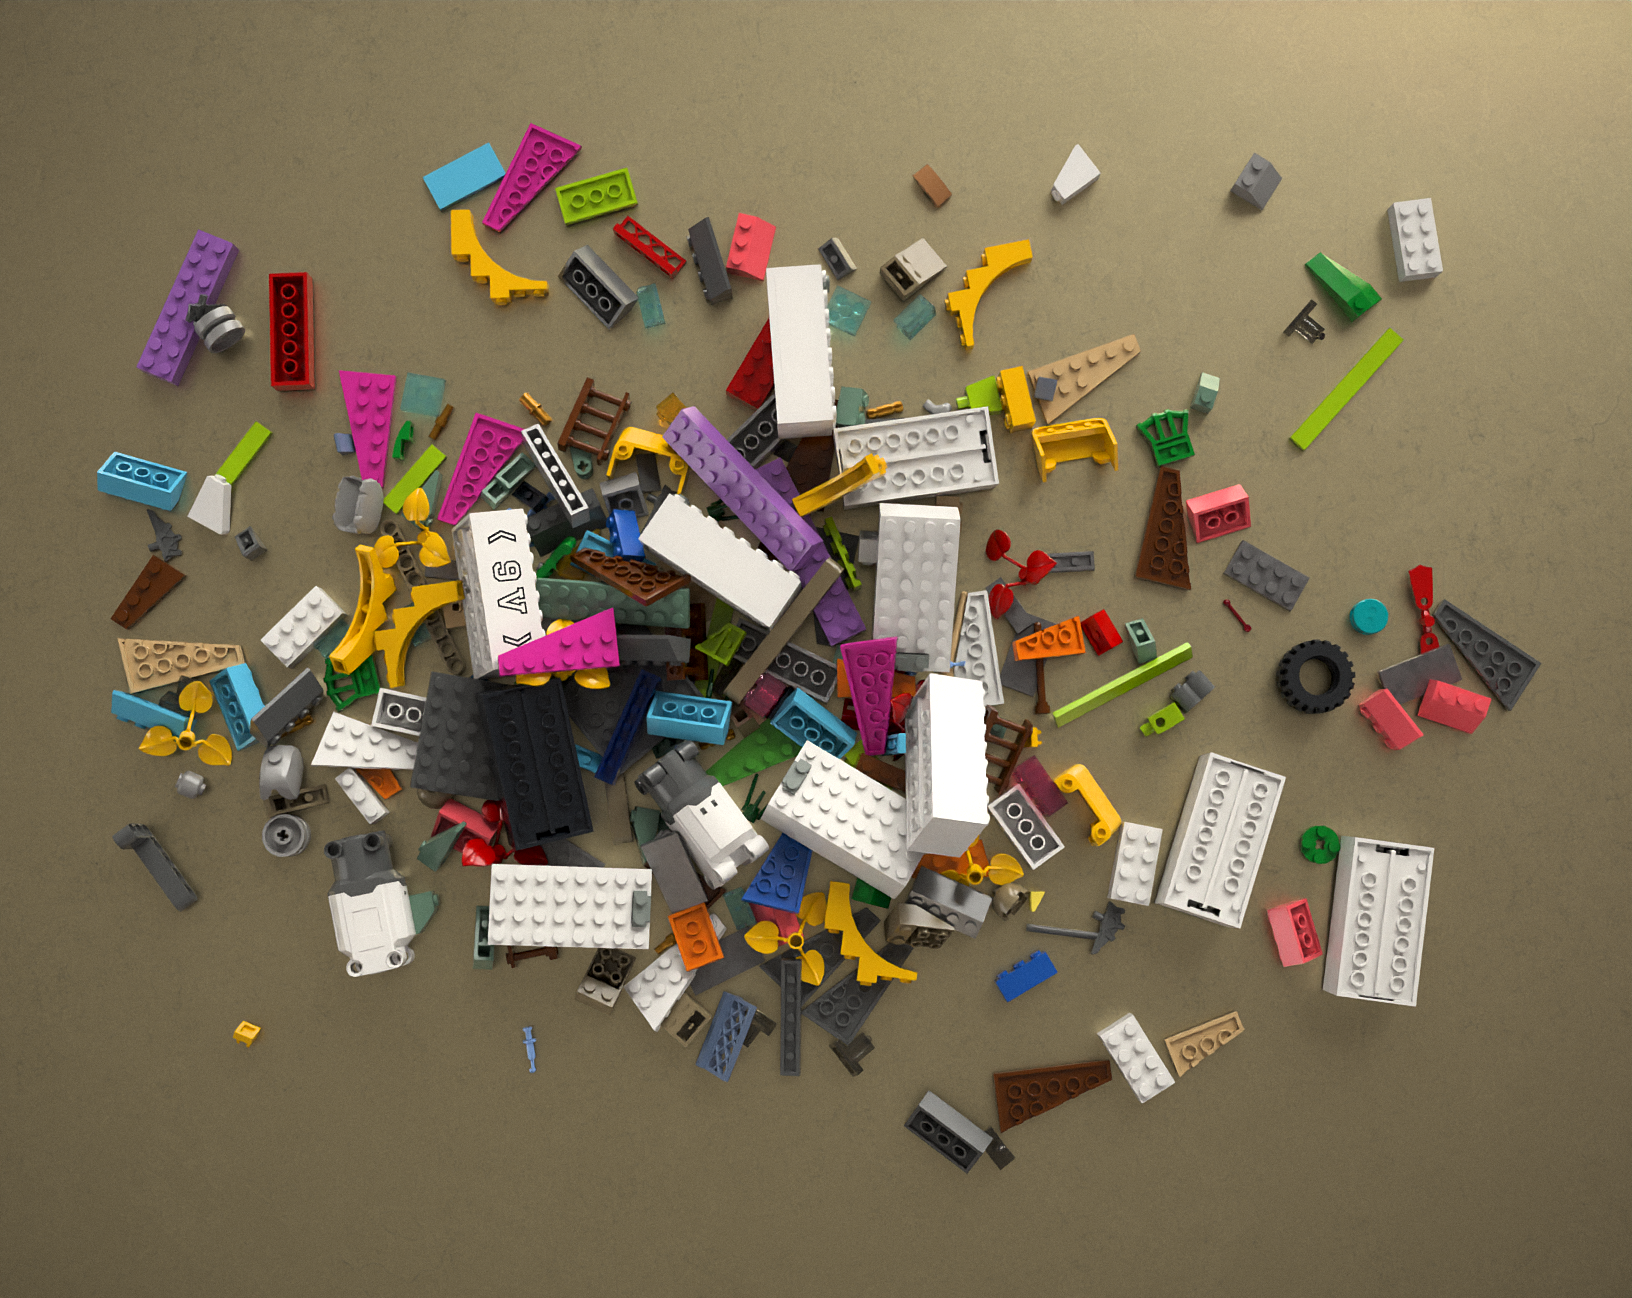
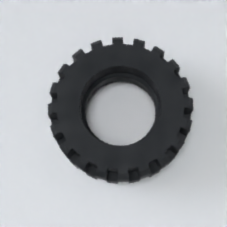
(1340, 673)

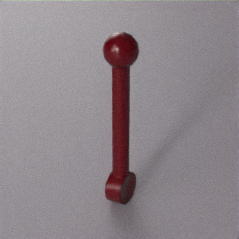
(1246, 627)

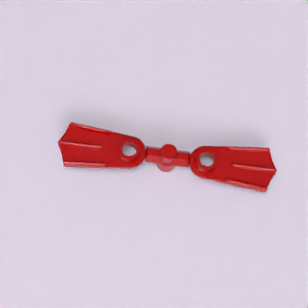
(1422, 587)

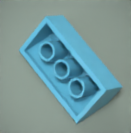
(141, 481)
(238, 702)
(147, 713)
(689, 717)
(806, 719)

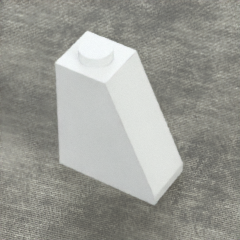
(1075, 176)
(213, 505)

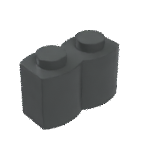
(1192, 691)

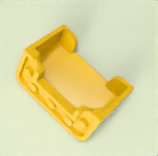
(1080, 779)

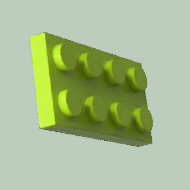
(596, 196)

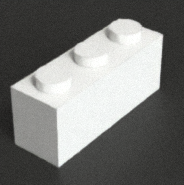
(362, 795)

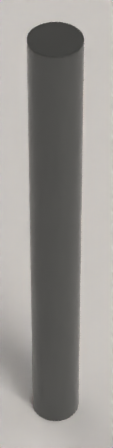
(1061, 931)

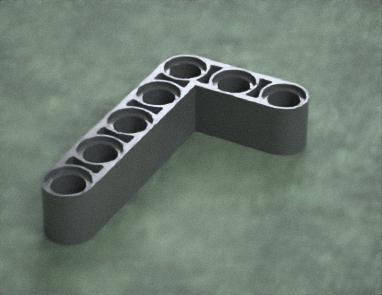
(158, 863)

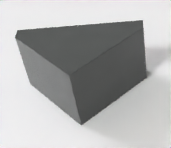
(250, 544)

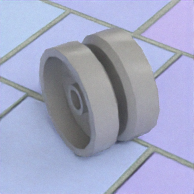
(219, 329)
(274, 835)

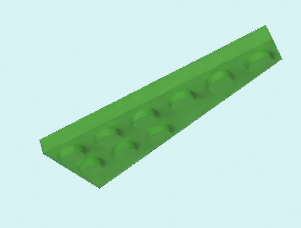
(754, 753)

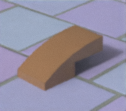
(932, 185)

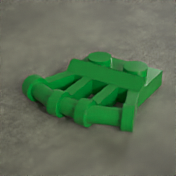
(1171, 448)
(564, 548)
(364, 680)

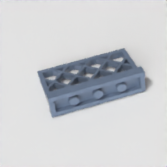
(721, 1028)

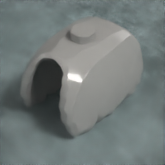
(358, 505)
(281, 771)

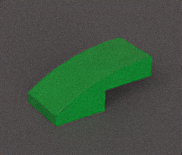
(405, 436)

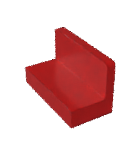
(1101, 632)

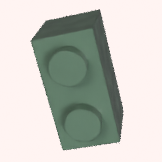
(851, 407)

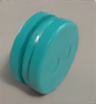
(1368, 616)

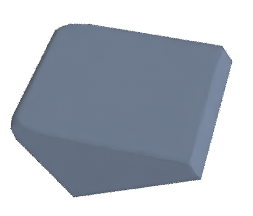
(1045, 388)
(344, 443)

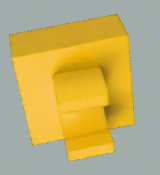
(1033, 740)
(246, 1033)

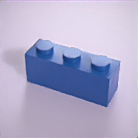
(625, 535)
(1025, 975)

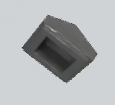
(785, 451)

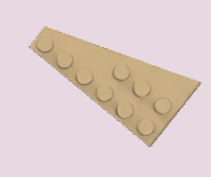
(1082, 373)
(162, 663)

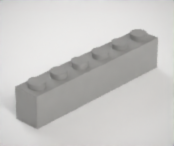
(555, 475)

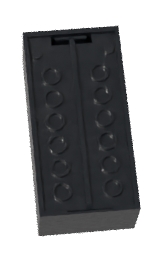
(534, 763)

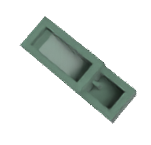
(507, 480)

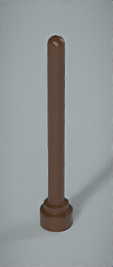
(1041, 706)

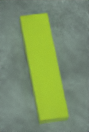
(244, 453)
(414, 478)

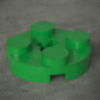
(1330, 847)

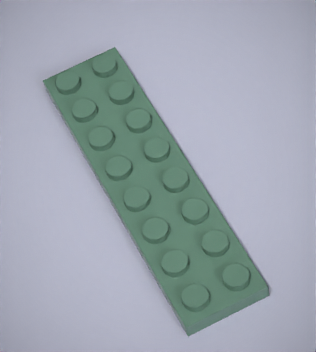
(585, 599)

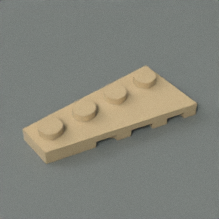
(1198, 1042)

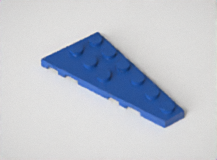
(781, 877)

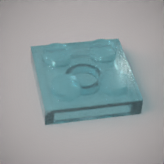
(847, 310)
(423, 394)

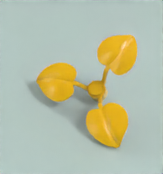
(434, 549)
(587, 678)
(213, 751)
(1003, 870)
(764, 937)

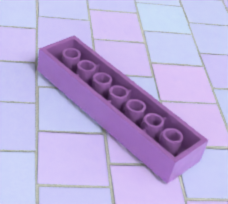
(173, 337)

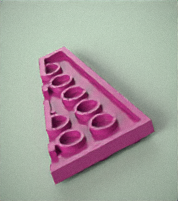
(532, 168)
(370, 410)
(482, 457)
(575, 647)
(870, 680)

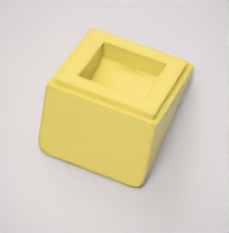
(1034, 899)

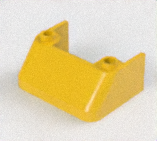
(649, 442)
(1072, 442)

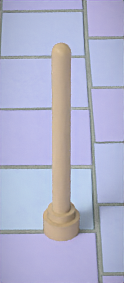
(956, 629)

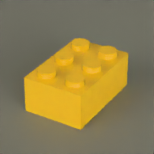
(1015, 400)

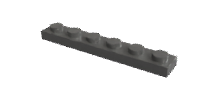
(791, 1017)

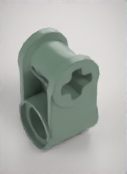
(582, 458)

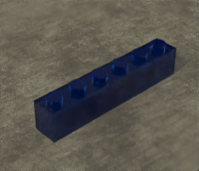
(627, 727)

